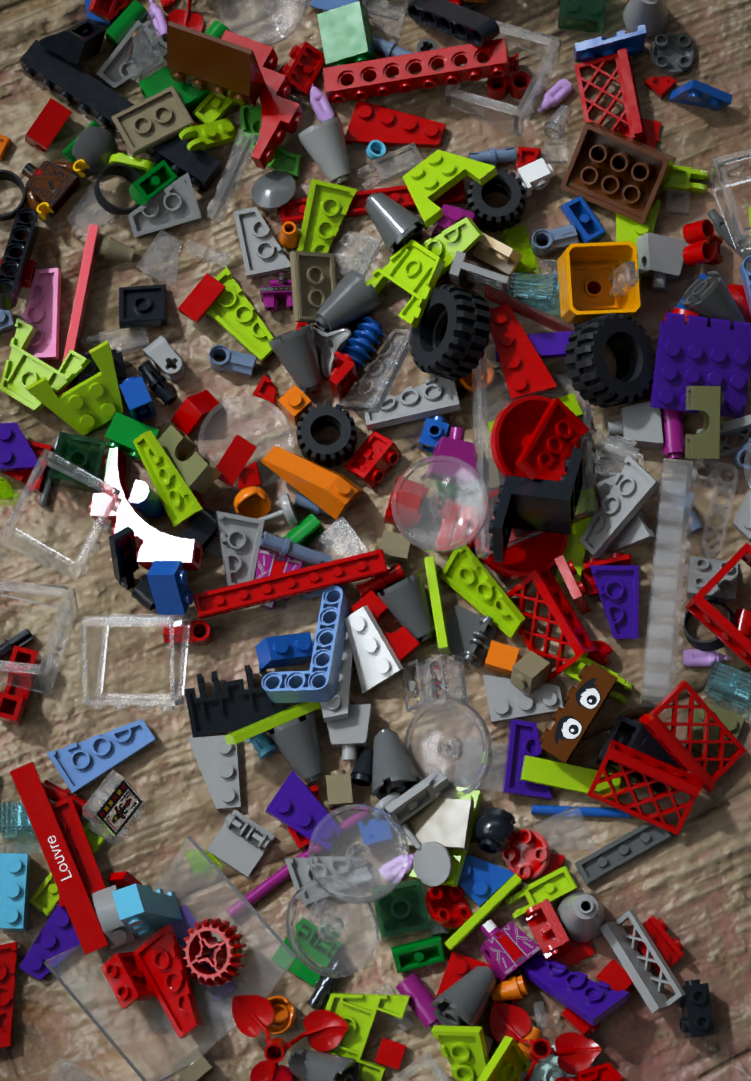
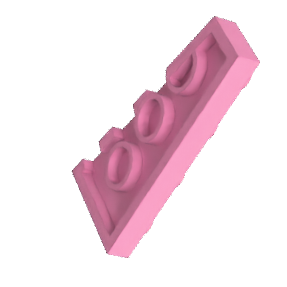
(44, 313)

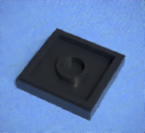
(142, 306)

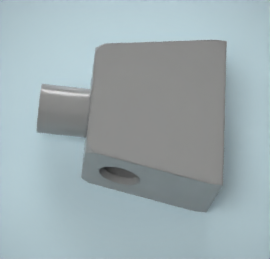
(660, 258)
(640, 425)
(351, 732)

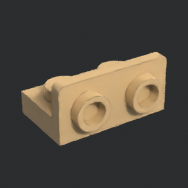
(497, 254)

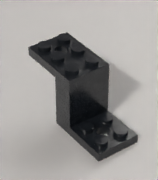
(536, 505)

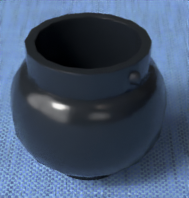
(494, 830)

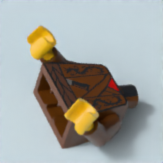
(52, 185)

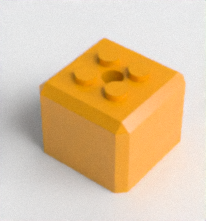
(594, 263)

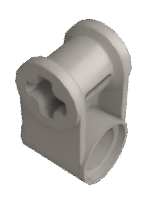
(163, 357)

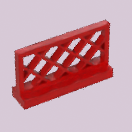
(628, 92)
(564, 617)
(674, 746)
(652, 768)

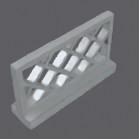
(472, 274)

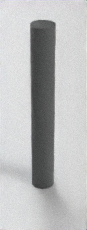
(47, 485)

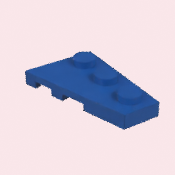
(603, 47)

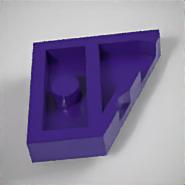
(14, 449)

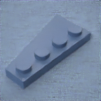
(94, 757)

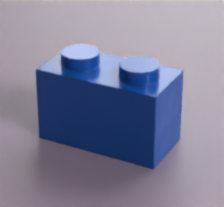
(137, 398)
(170, 587)
(284, 650)

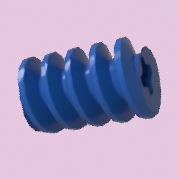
(363, 341)

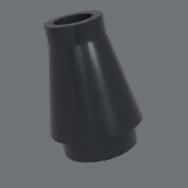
(362, 770)

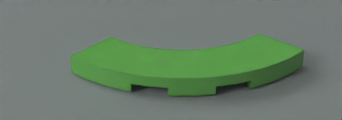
(283, 160)

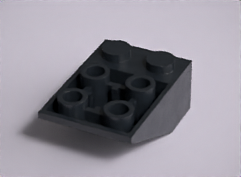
(637, 737)

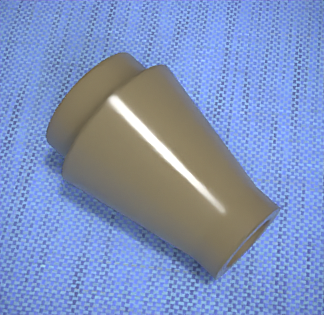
(115, 250)

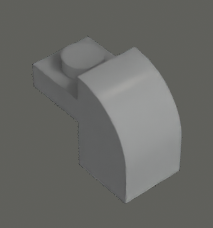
(109, 919)

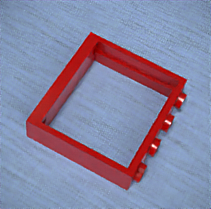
(714, 620)

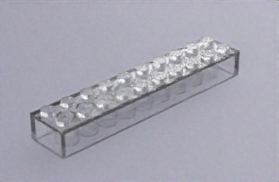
(667, 581)

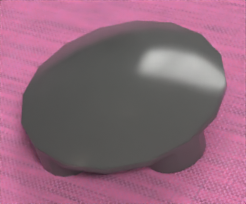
(672, 53)
(95, 148)
(273, 190)

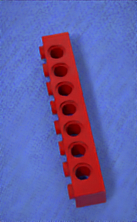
(406, 65)

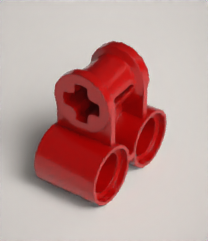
(508, 82)
(702, 244)

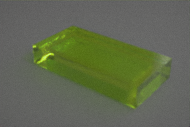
(519, 241)

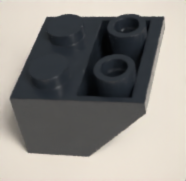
(76, 41)

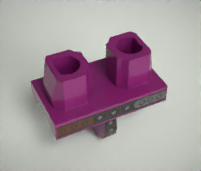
(278, 290)

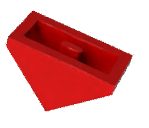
(193, 411)

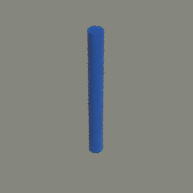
(586, 811)

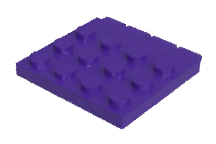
(702, 357)

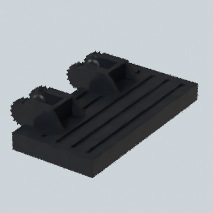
(230, 709)

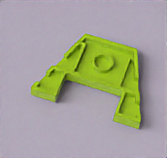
(438, 175)
(414, 271)
(26, 369)
(89, 402)
(360, 1012)

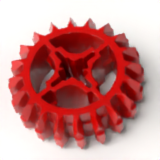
(226, 957)

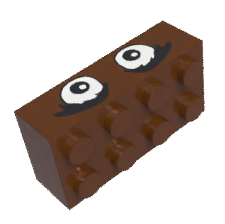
(579, 712)

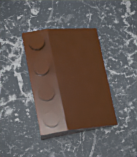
(213, 65)
(617, 172)

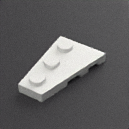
(371, 649)

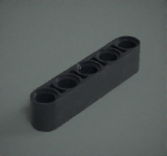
(454, 21)
(17, 256)
(203, 530)

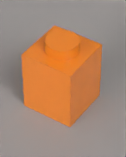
(294, 403)
(501, 658)

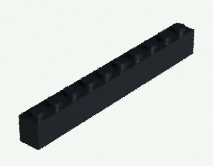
(102, 103)

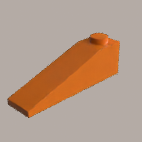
(321, 485)

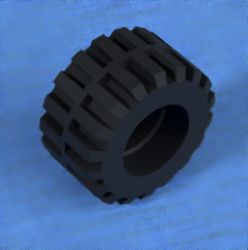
(497, 217)
(326, 416)

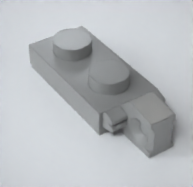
(417, 797)

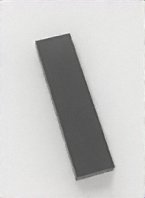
(621, 852)

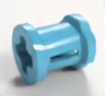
(263, 745)

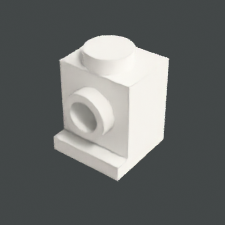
(535, 175)

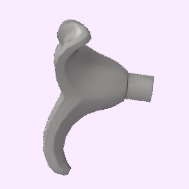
(328, 344)

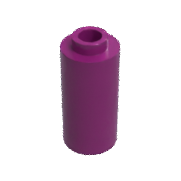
(673, 434)
(419, 1000)

